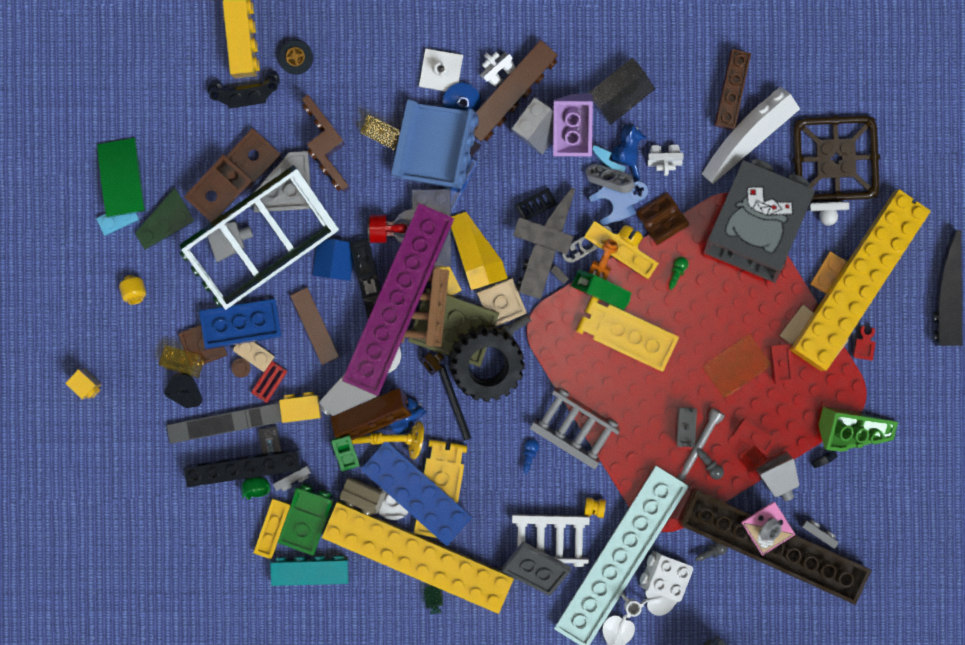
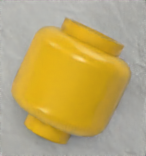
(132, 289)

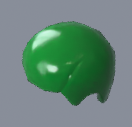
(255, 487)

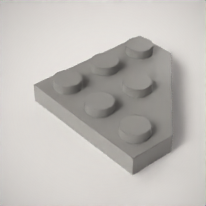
(286, 196)

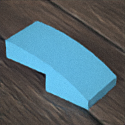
(603, 156)

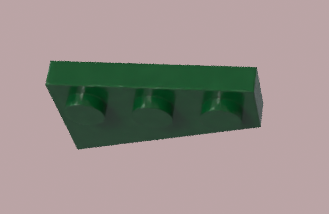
(165, 220)

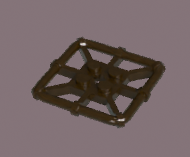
(845, 149)

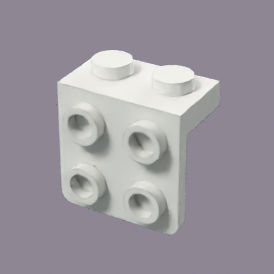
(665, 576)

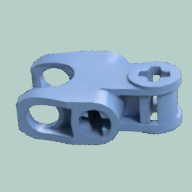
(621, 202)

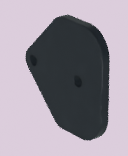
(178, 391)

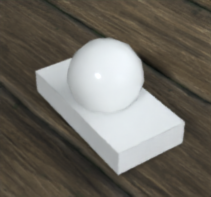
(828, 213)

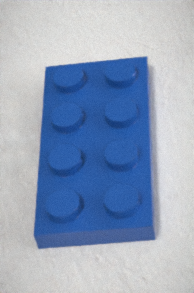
(240, 324)

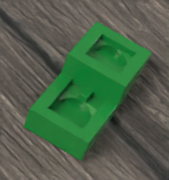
(345, 452)

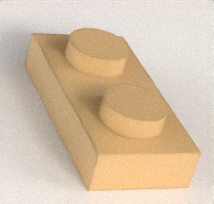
(254, 354)

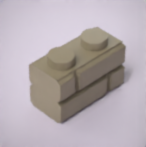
(363, 496)

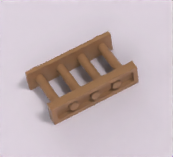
(436, 312)

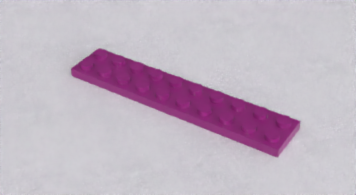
(398, 299)

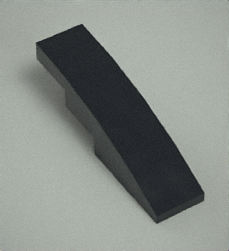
(366, 273)

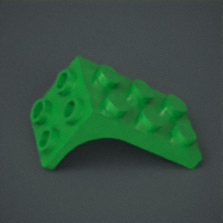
(306, 519)

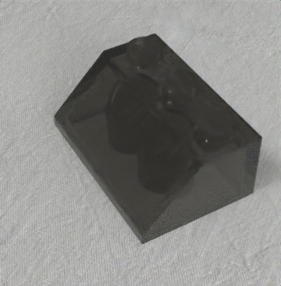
(621, 91)

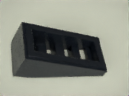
(533, 198)

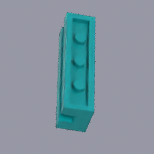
(309, 572)

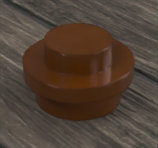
(241, 367)

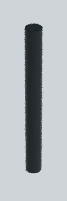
(455, 404)

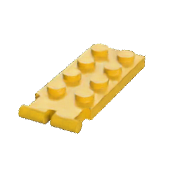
(628, 334)
(444, 470)

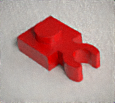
(864, 347)

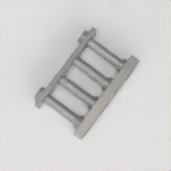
(558, 436)

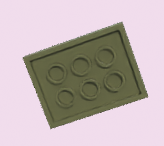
(458, 318)

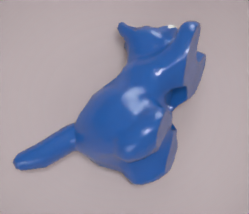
(627, 151)
(403, 425)

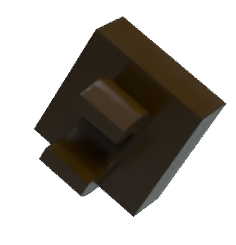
(432, 363)

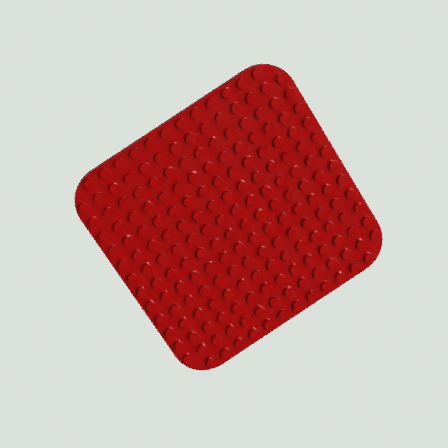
(709, 314)

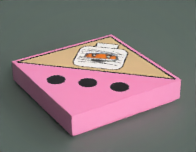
(755, 522)

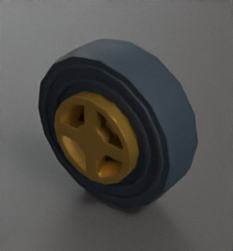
(294, 50)

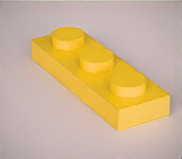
(272, 528)

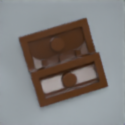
(662, 218)

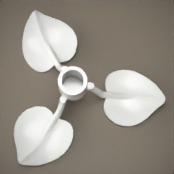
(620, 631)

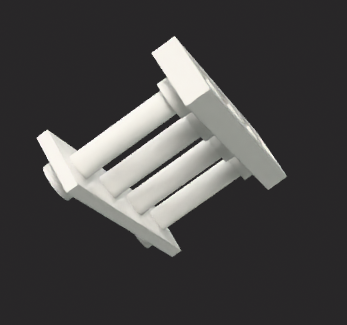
(560, 523)

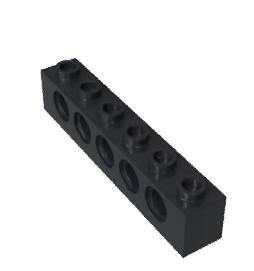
(243, 467)

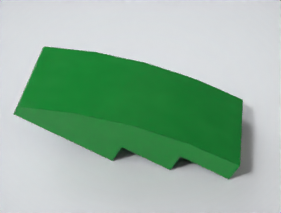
(121, 177)

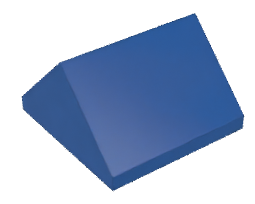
(333, 260)

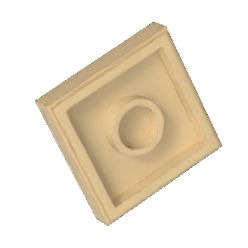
(503, 299)

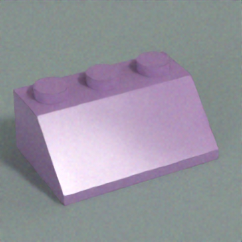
(573, 125)

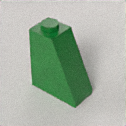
(601, 289)

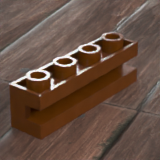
(732, 89)
(371, 415)

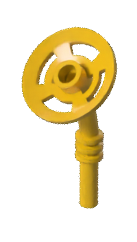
(409, 439)

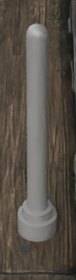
(715, 417)

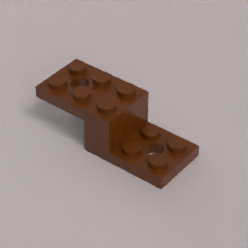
(325, 144)
(232, 175)

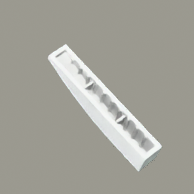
(751, 132)

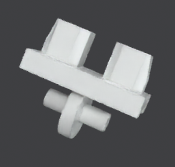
(503, 62)
(665, 161)

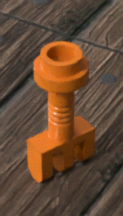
(610, 247)

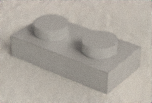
(285, 483)
(827, 537)

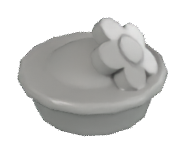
(771, 530)

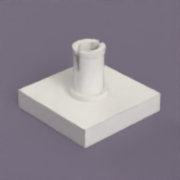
(440, 70)

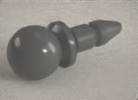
(715, 471)
(714, 550)

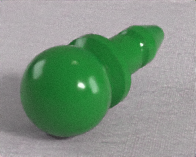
(680, 265)

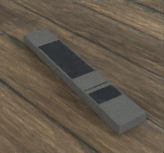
(224, 423)

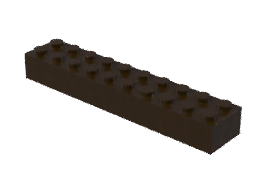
(794, 556)

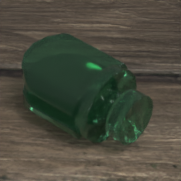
(433, 599)

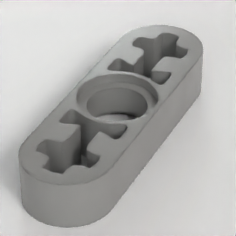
(621, 182)
(577, 256)

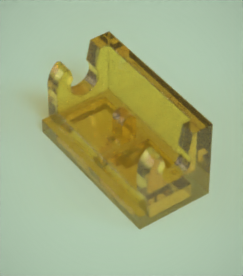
(381, 132)
(181, 361)

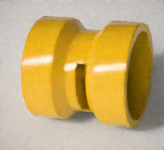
(595, 507)

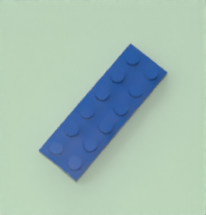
(416, 493)

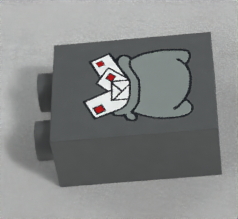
(759, 219)

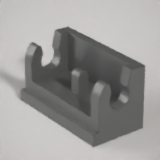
(686, 427)

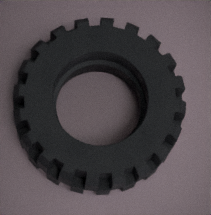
(500, 383)

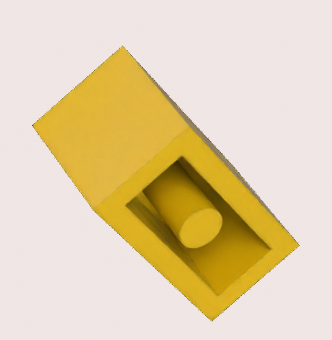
(84, 384)
(300, 408)

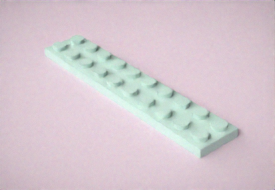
(621, 557)

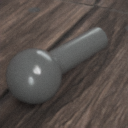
(517, 325)

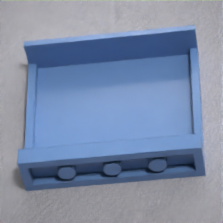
(435, 145)

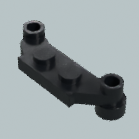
(244, 95)

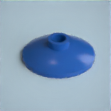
(461, 91)

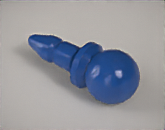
(531, 448)

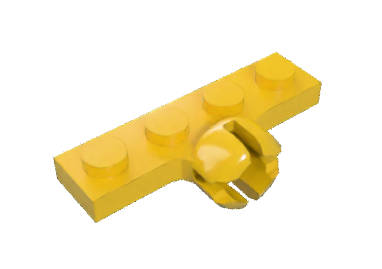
(627, 248)

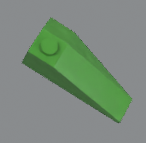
(850, 429)

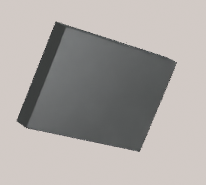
(536, 568)

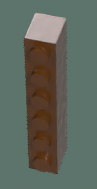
(513, 88)

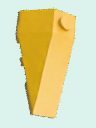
(477, 255)

